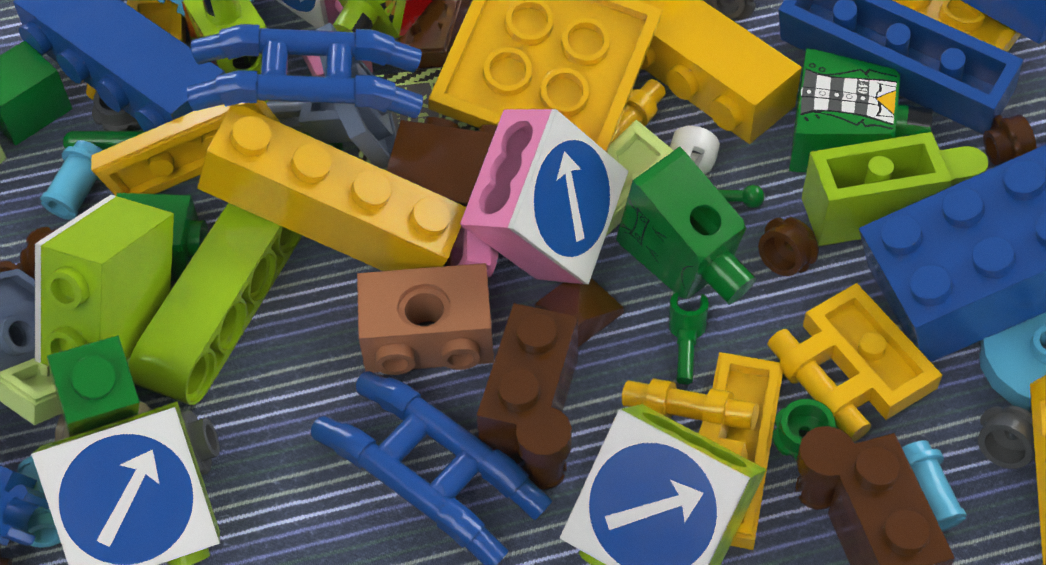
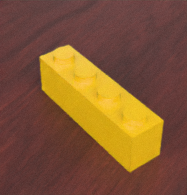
(721, 68)
(328, 194)

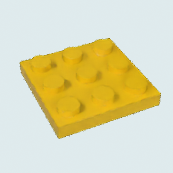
(547, 57)

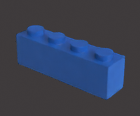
(117, 54)
(935, 61)

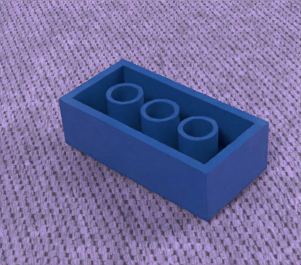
(965, 257)

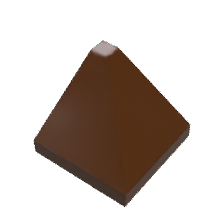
(588, 302)

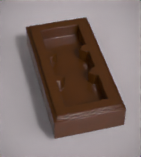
(436, 31)

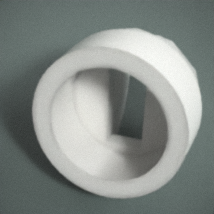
(699, 140)

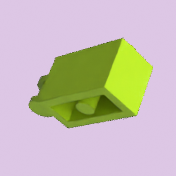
(875, 178)

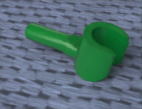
(687, 328)

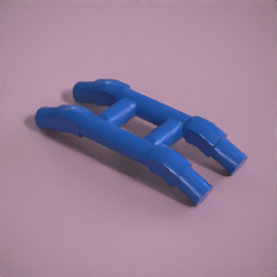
(276, 85)
(438, 497)

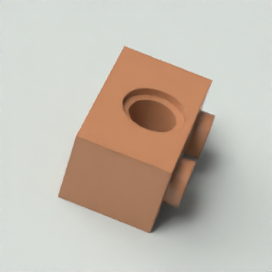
(399, 300)

